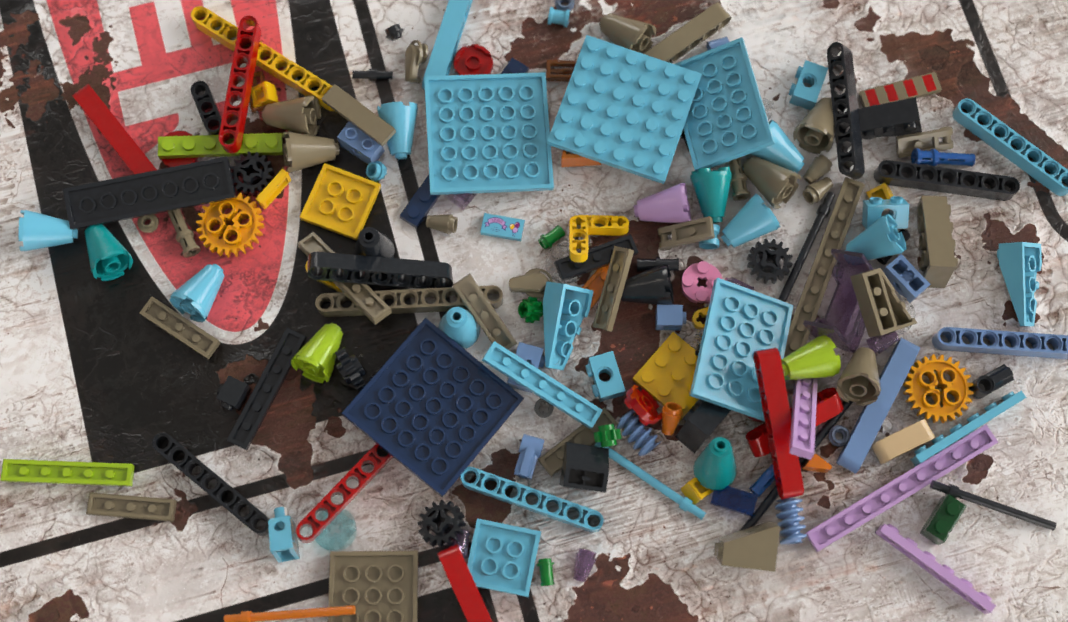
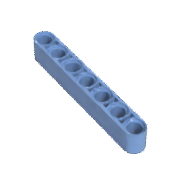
(997, 344)
(874, 414)

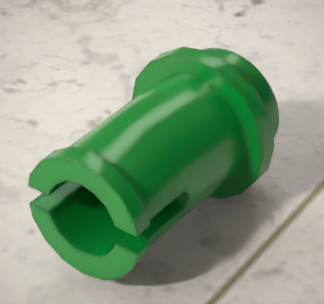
(551, 237)
(546, 571)

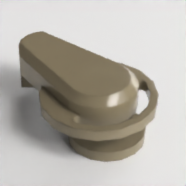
(413, 57)
(531, 283)

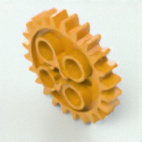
(245, 233)
(919, 390)

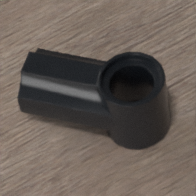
(992, 381)

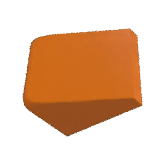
(817, 464)

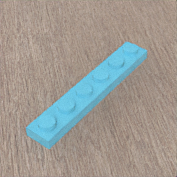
(542, 385)
(974, 422)

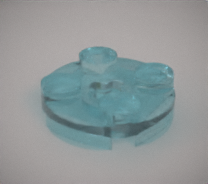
(344, 538)

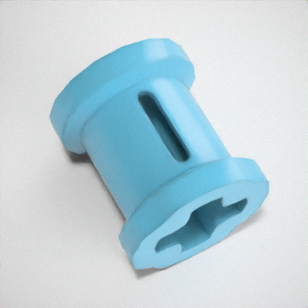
(558, 17)

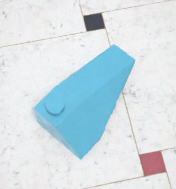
(1019, 268)
(562, 315)

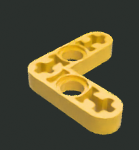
(618, 227)

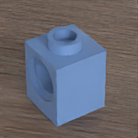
(670, 317)

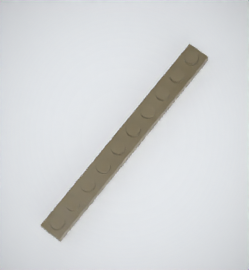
(823, 263)

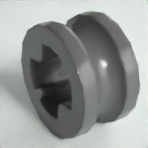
(537, 406)

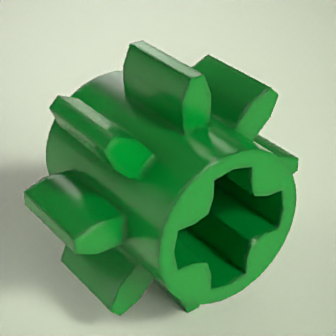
(530, 309)
(607, 435)

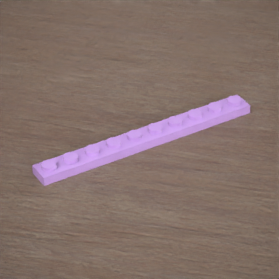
(901, 488)

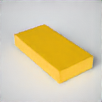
(273, 189)

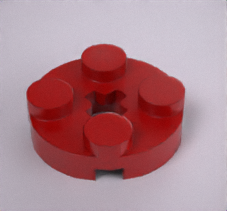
(643, 405)

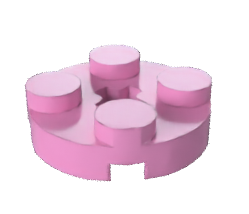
(690, 280)

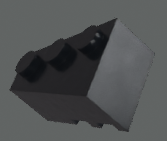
(890, 119)
(701, 424)

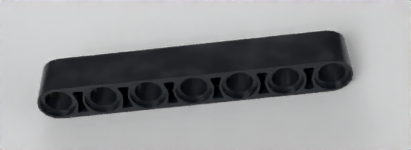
(851, 116)
(955, 177)
(379, 270)
(204, 477)

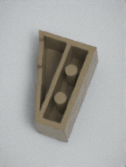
(879, 303)

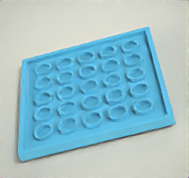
(624, 109)
(488, 133)

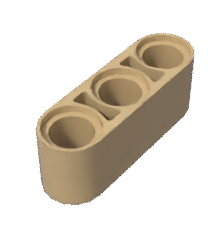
(902, 441)

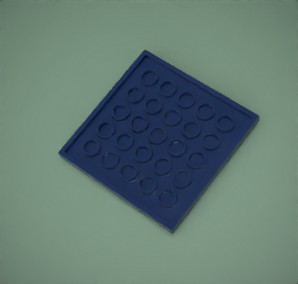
(433, 407)

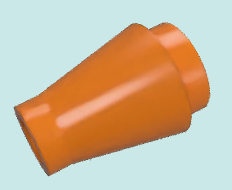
(671, 416)

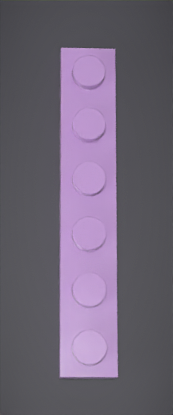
(803, 418)
(940, 572)

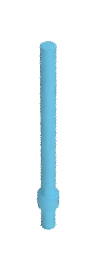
(685, 503)

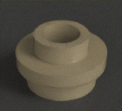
(148, 228)

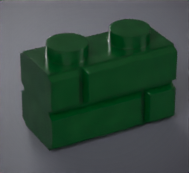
(943, 519)

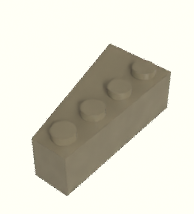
(936, 240)

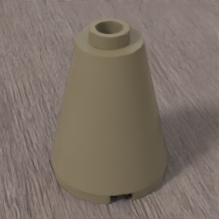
(628, 32)
(294, 115)
(817, 128)
(307, 150)
(771, 180)
(860, 378)

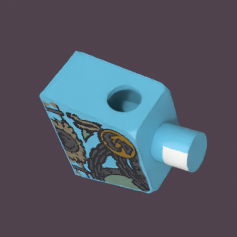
(283, 536)

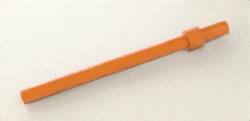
(248, 616)

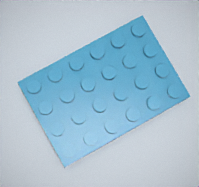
(726, 109)
(735, 328)

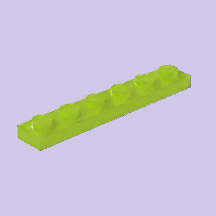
(209, 146)
(67, 472)

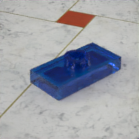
(735, 500)

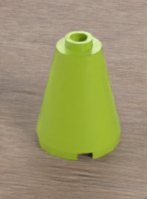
(318, 354)
(812, 360)

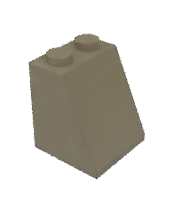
(750, 547)

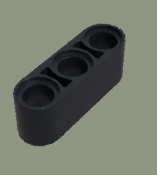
(204, 102)

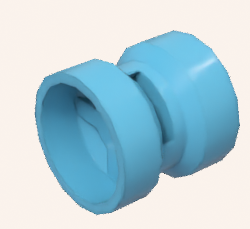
(711, 243)

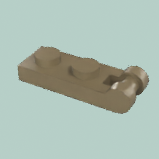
(924, 141)
(686, 233)

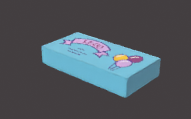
(502, 227)

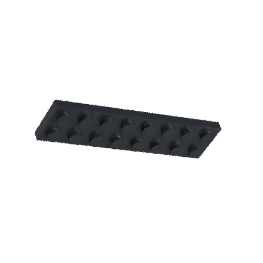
(149, 193)

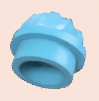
(376, 171)

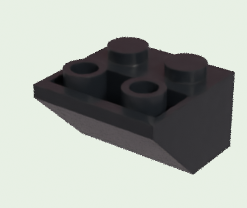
(585, 467)

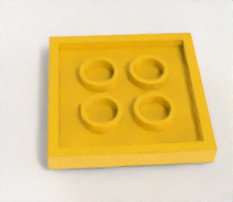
(340, 201)
(670, 373)

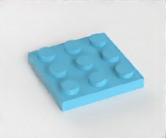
(503, 557)

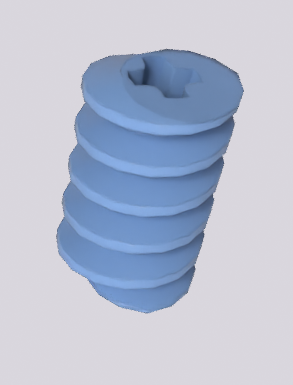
(637, 433)
(790, 521)

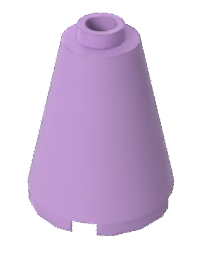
(665, 206)

